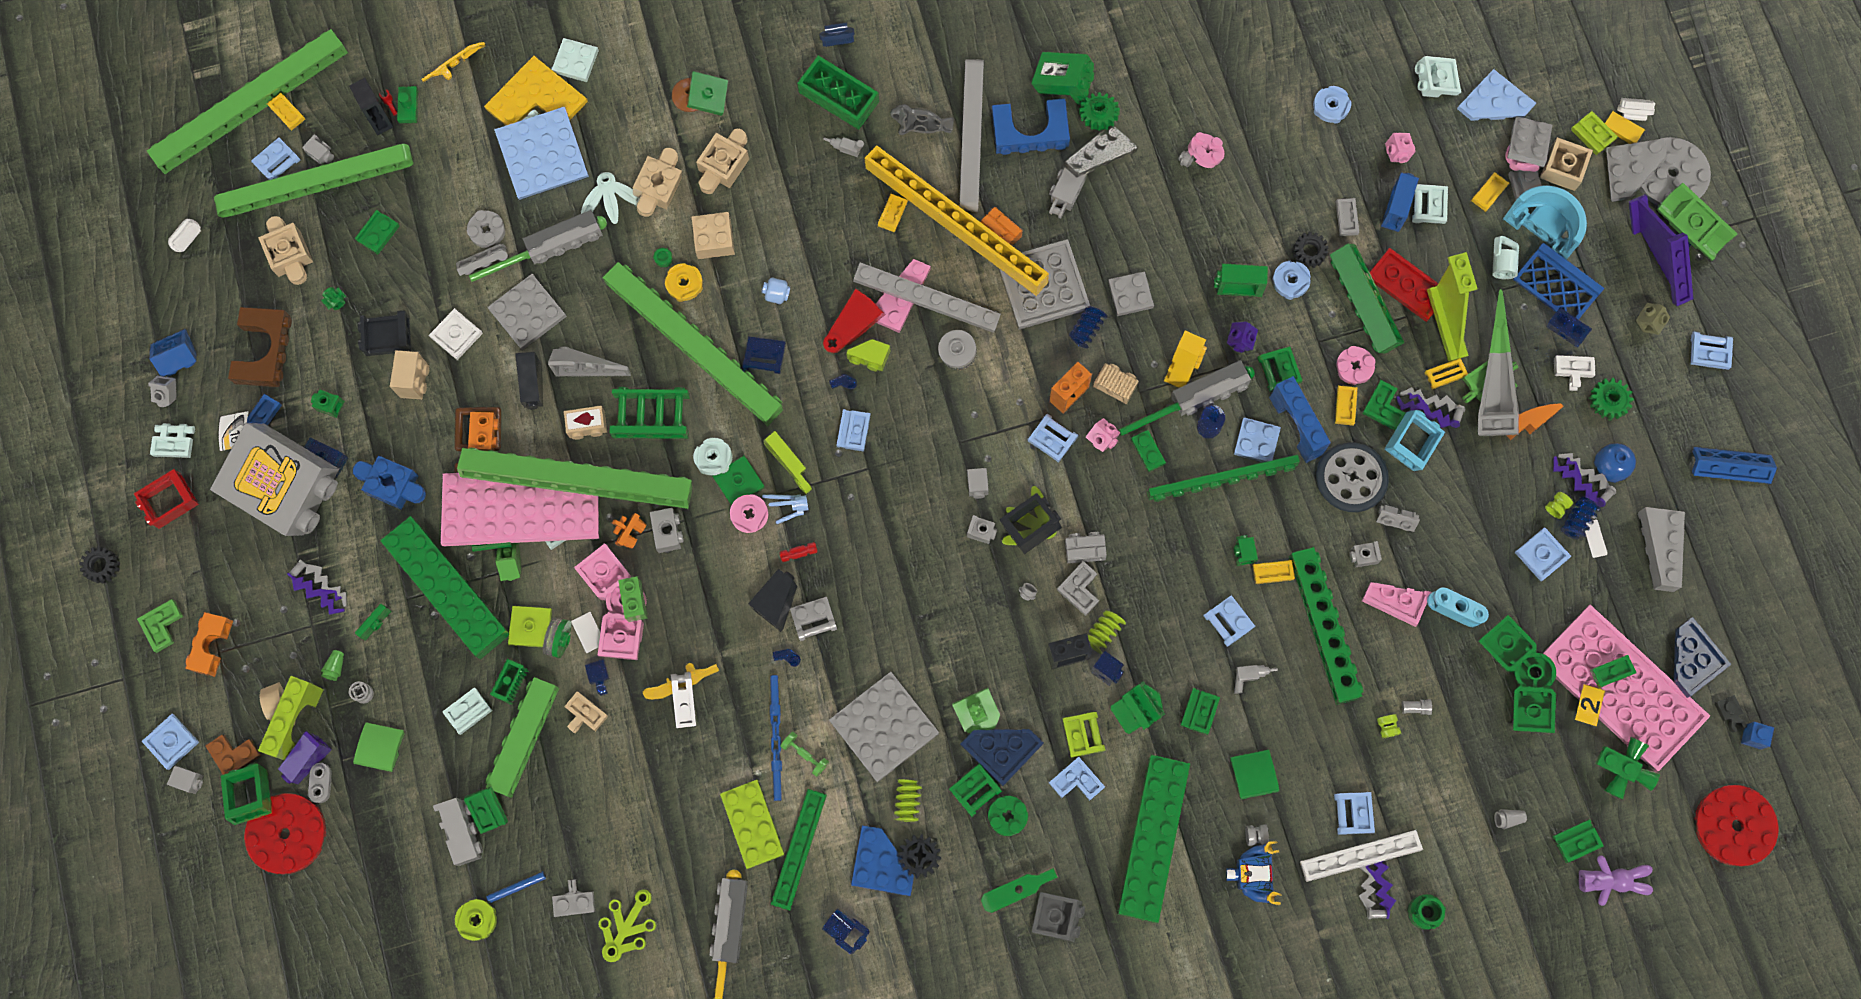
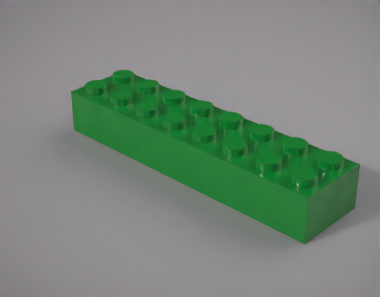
(445, 587)
(1153, 839)

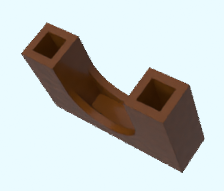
(268, 369)

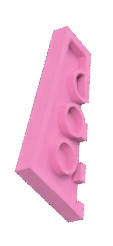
(896, 308)

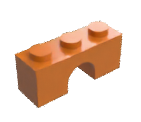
(210, 628)

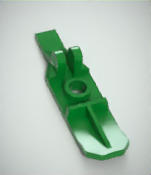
(1007, 894)

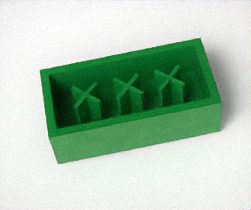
(838, 92)

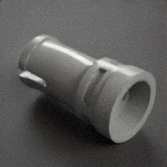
(1421, 707)

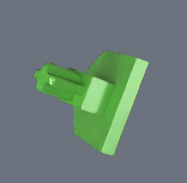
(977, 711)

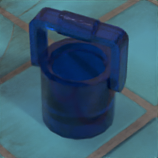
(839, 928)

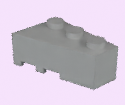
(459, 831)

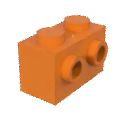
(482, 431)

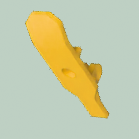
(452, 62)
(666, 689)

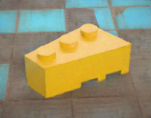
(1186, 358)

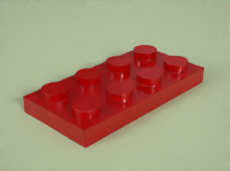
(1404, 283)

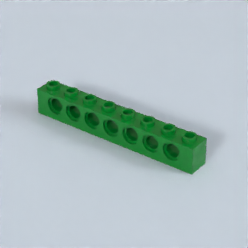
(1341, 693)

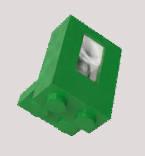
(1064, 75)

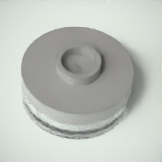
(957, 349)

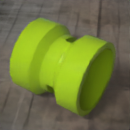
(1559, 505)
(1389, 731)

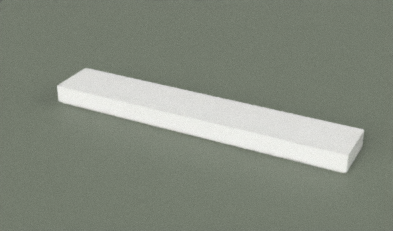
(1361, 855)

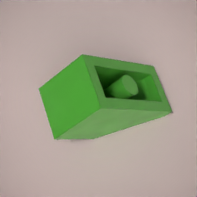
(509, 562)

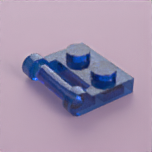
(764, 349)

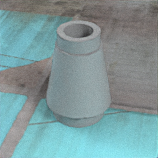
(1509, 818)

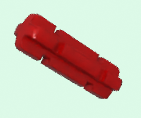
(798, 552)

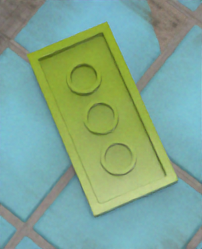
(752, 824)

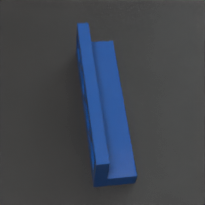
(1733, 466)

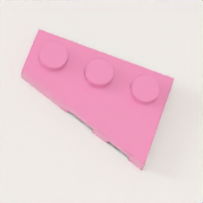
(1398, 602)

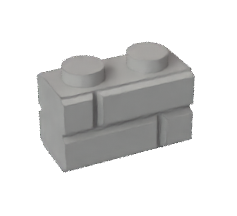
(1085, 548)

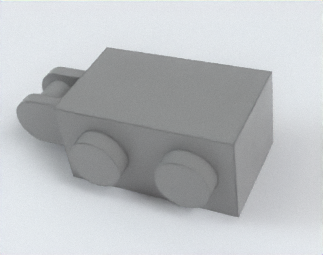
(1065, 192)

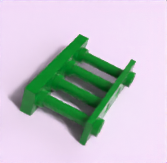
(658, 430)

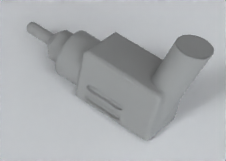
(846, 145)
(1250, 673)

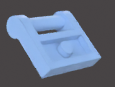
(274, 155)
(1711, 356)
(1049, 442)
(1233, 616)
(1360, 810)

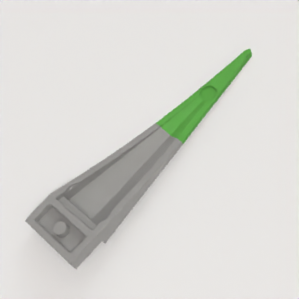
(1499, 402)

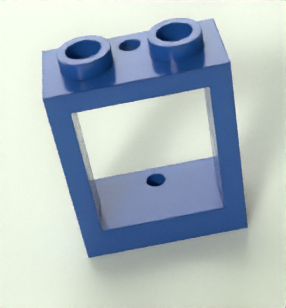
(1400, 201)

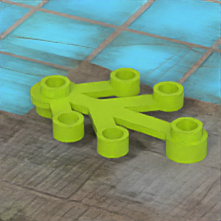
(625, 928)

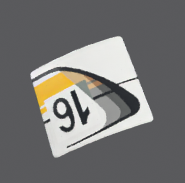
(230, 428)

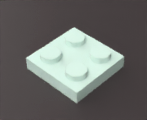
(575, 60)

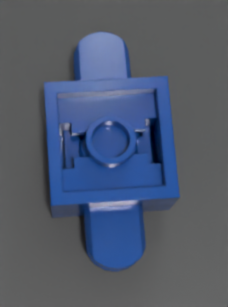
(389, 482)

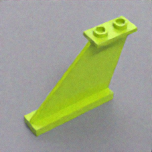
(1450, 304)

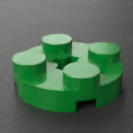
(1014, 825)

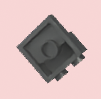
(1058, 917)

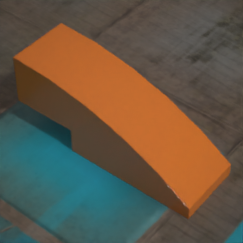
(1536, 417)

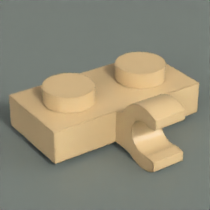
(584, 712)

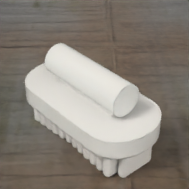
(1636, 108)
(184, 235)

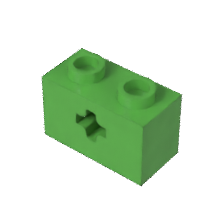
(632, 599)

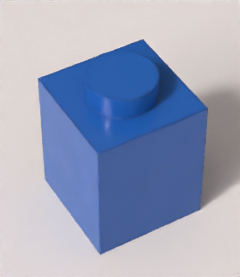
(1757, 735)

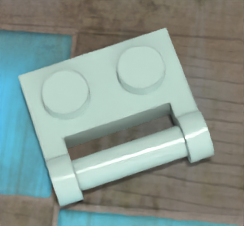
(1436, 204)

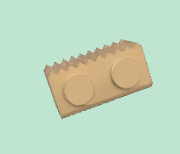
(1116, 383)

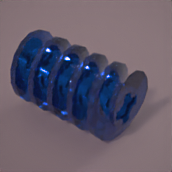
(1086, 325)
(1211, 421)
(1580, 518)

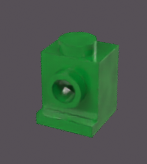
(330, 407)
(1245, 550)

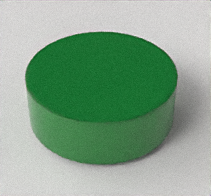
(663, 257)

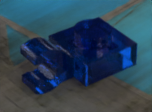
(597, 674)

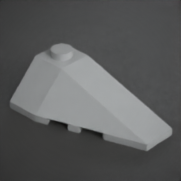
(576, 363)

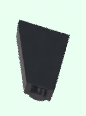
(370, 106)
(529, 379)
(775, 599)

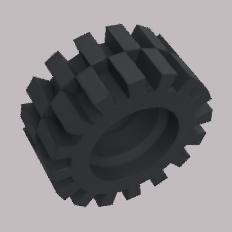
(1313, 240)
(92, 557)

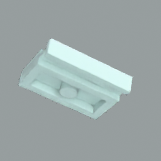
(467, 711)

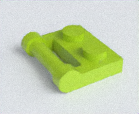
(1077, 736)

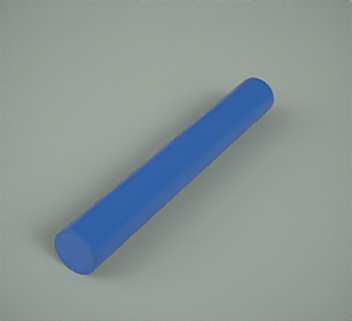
(516, 887)

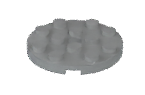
(1690, 168)

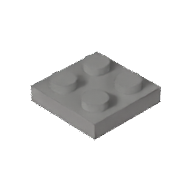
(1130, 293)

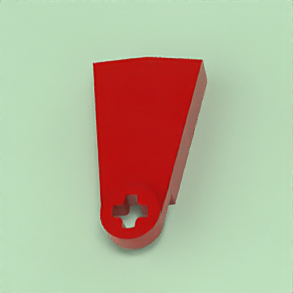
(854, 320)

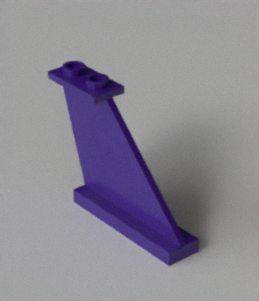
(1667, 247)

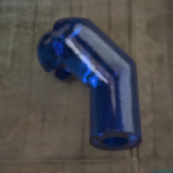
(843, 380)
(787, 655)

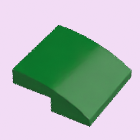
(1254, 774)

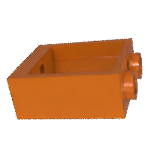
(1074, 382)

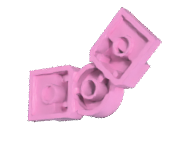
(617, 635)

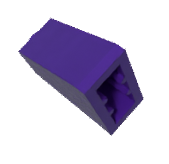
(303, 757)

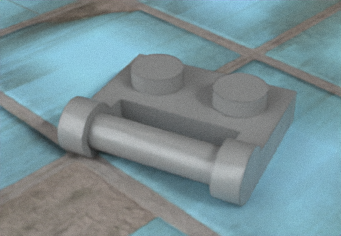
(810, 613)

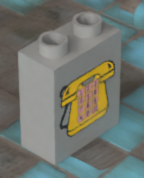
(275, 480)

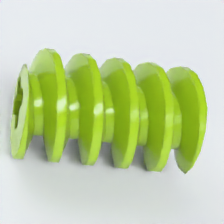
(1104, 630)
(907, 800)

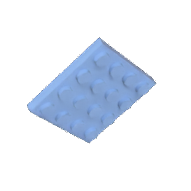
(541, 153)

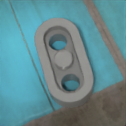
(320, 782)

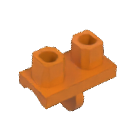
(633, 523)

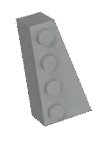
(1664, 546)

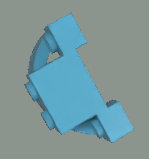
(1553, 215)

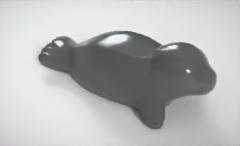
(920, 120)

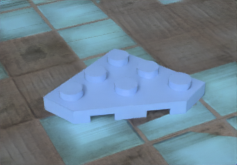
(1496, 100)

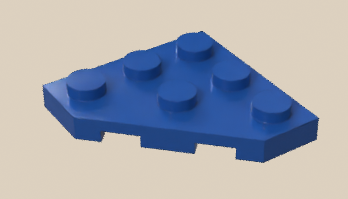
(878, 864)

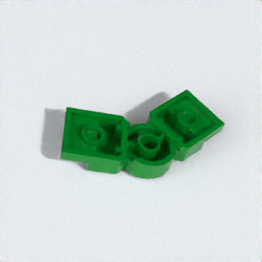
(1516, 653)

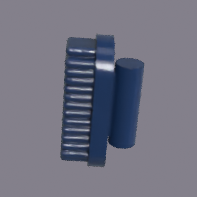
(837, 34)

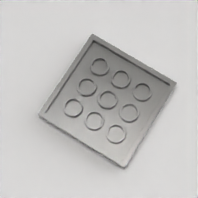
(1059, 298)
(884, 727)

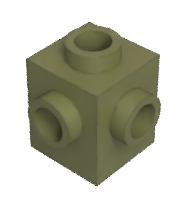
(1653, 318)

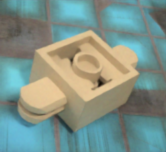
(722, 160)
(657, 182)
(286, 250)

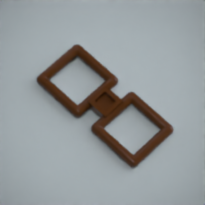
(459, 412)

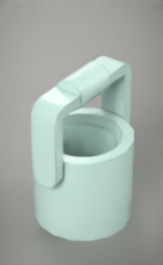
(1505, 260)

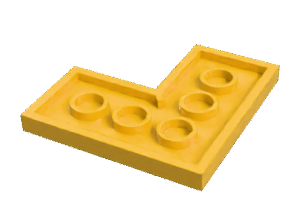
(533, 87)

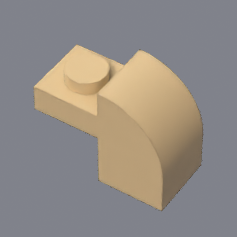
(270, 699)

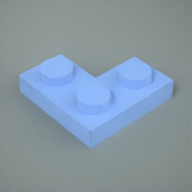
(1077, 775)

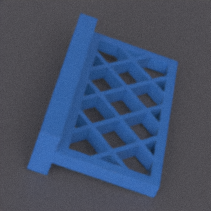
(1570, 273)

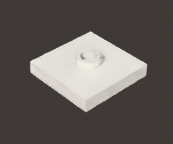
(455, 334)

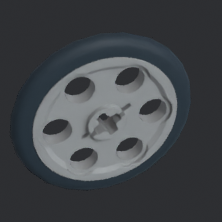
(1356, 502)

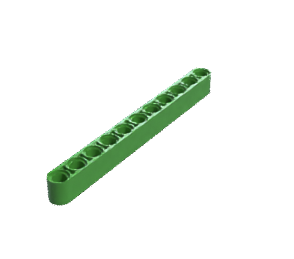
(313, 180)

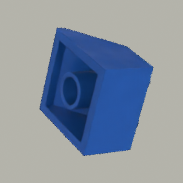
(173, 353)

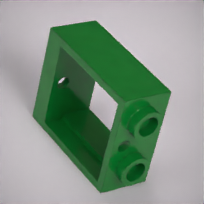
(1241, 280)
(250, 811)

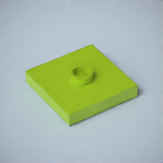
(529, 626)

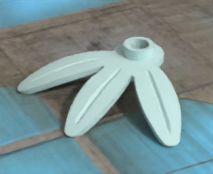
(608, 189)

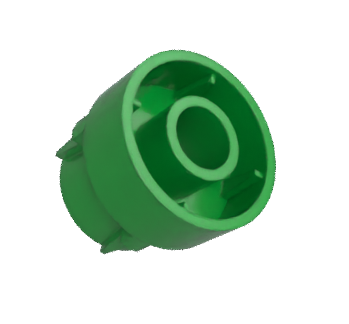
(1437, 912)

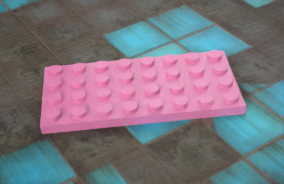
(502, 513)
(1637, 706)

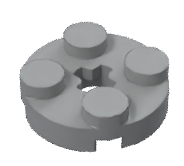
(483, 219)

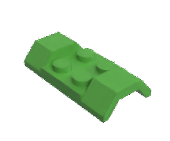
(1697, 220)

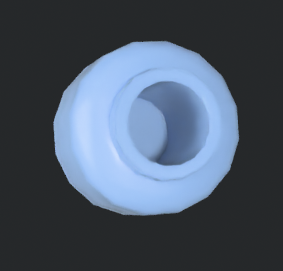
(776, 290)

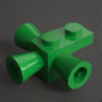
(1627, 768)

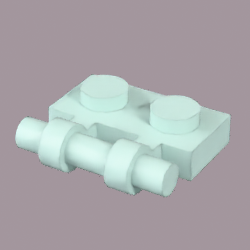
(172, 446)

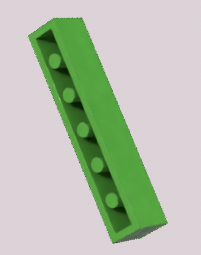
(522, 737)

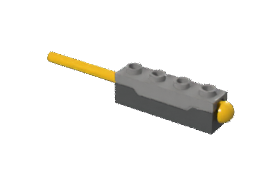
(729, 925)

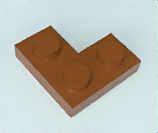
(229, 758)

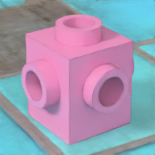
(1400, 147)
(1103, 435)

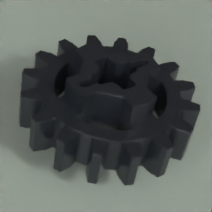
(910, 856)

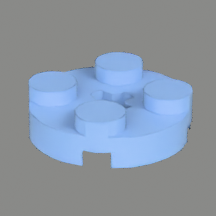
(1327, 113)
(1291, 269)

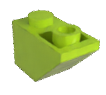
(871, 353)

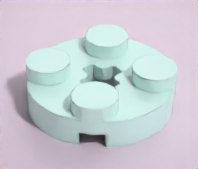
(720, 463)

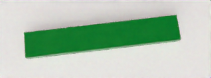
(799, 849)

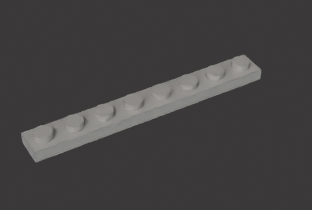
(926, 297)

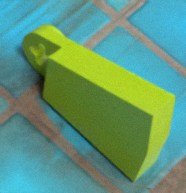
(787, 459)

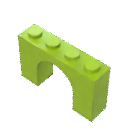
(295, 697)

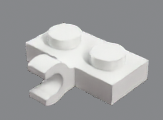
(1574, 368)

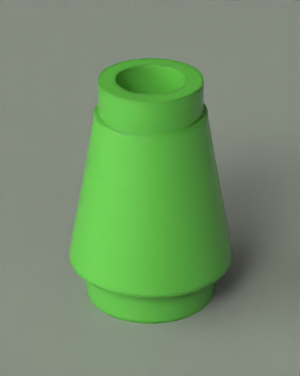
(333, 666)

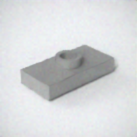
(1347, 217)

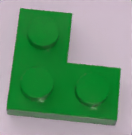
(1379, 408)

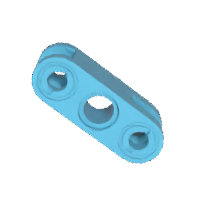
(1445, 602)

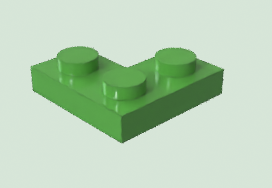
(155, 624)

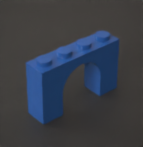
(1010, 140)
(1313, 438)

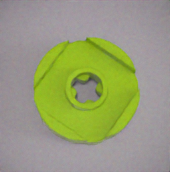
(481, 930)

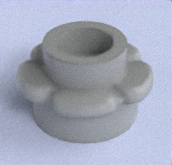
(1186, 159)
(1028, 591)

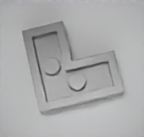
(1074, 588)

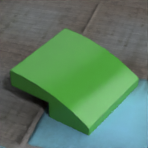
(378, 747)

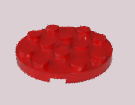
(1757, 822)
(301, 847)

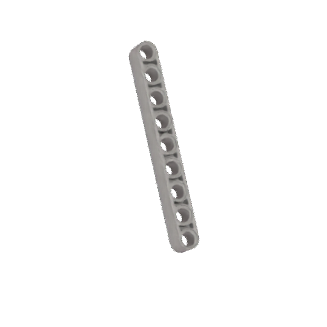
(971, 135)

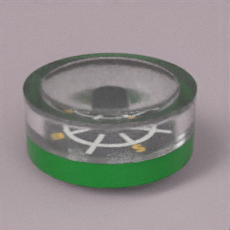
(557, 637)

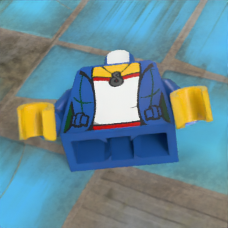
(1255, 874)

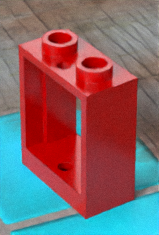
(157, 486)

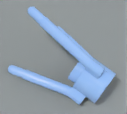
(798, 503)

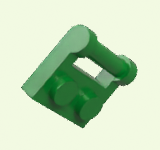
(1285, 366)
(971, 784)

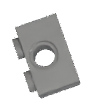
(660, 520)

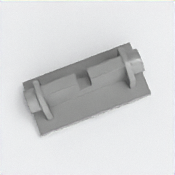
(1406, 520)

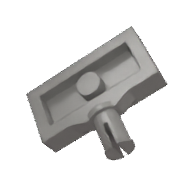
(573, 902)

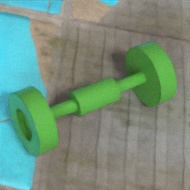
(789, 741)

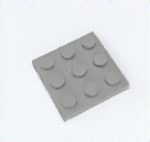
(527, 311)

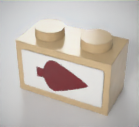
(585, 422)

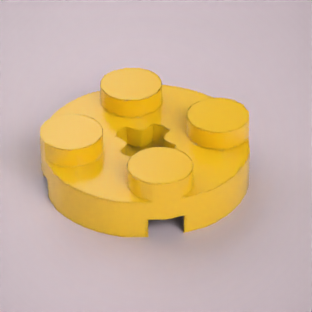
(681, 292)

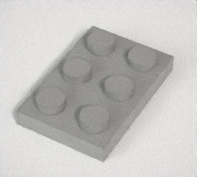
(1529, 141)

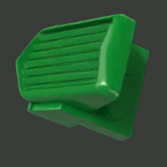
(1138, 708)

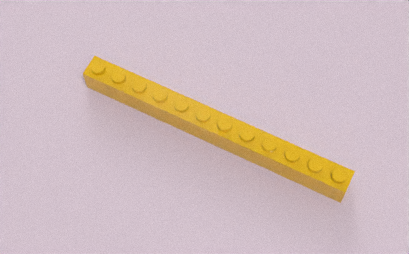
(957, 220)

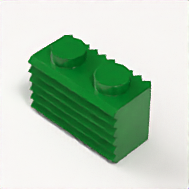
(509, 681)

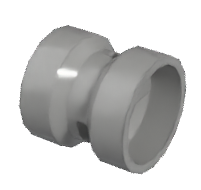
(363, 695)
(1257, 835)

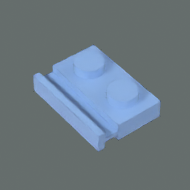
(853, 430)

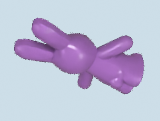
(1619, 880)

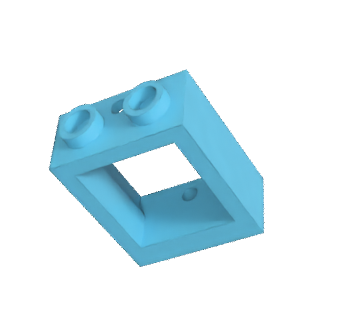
(1403, 454)

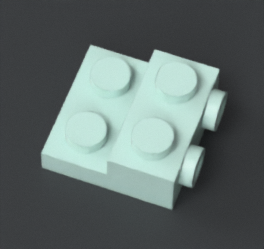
(1437, 76)

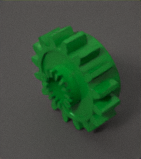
(1099, 111)
(1602, 403)

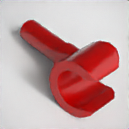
(388, 100)

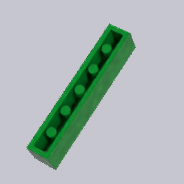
(1366, 298)

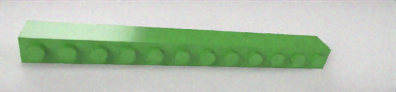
(246, 101)
(693, 344)
(575, 477)

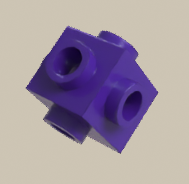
(1242, 336)

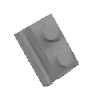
(1523, 181)

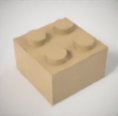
(1566, 164)
(713, 235)
(409, 375)

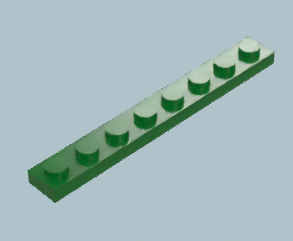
(1231, 476)

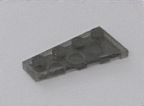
(1101, 150)

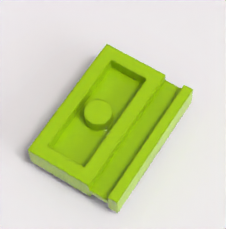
(1594, 133)

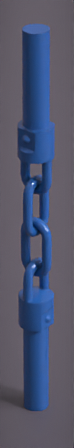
(776, 765)

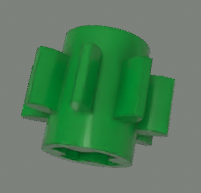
(333, 298)

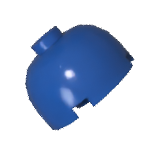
(1615, 462)

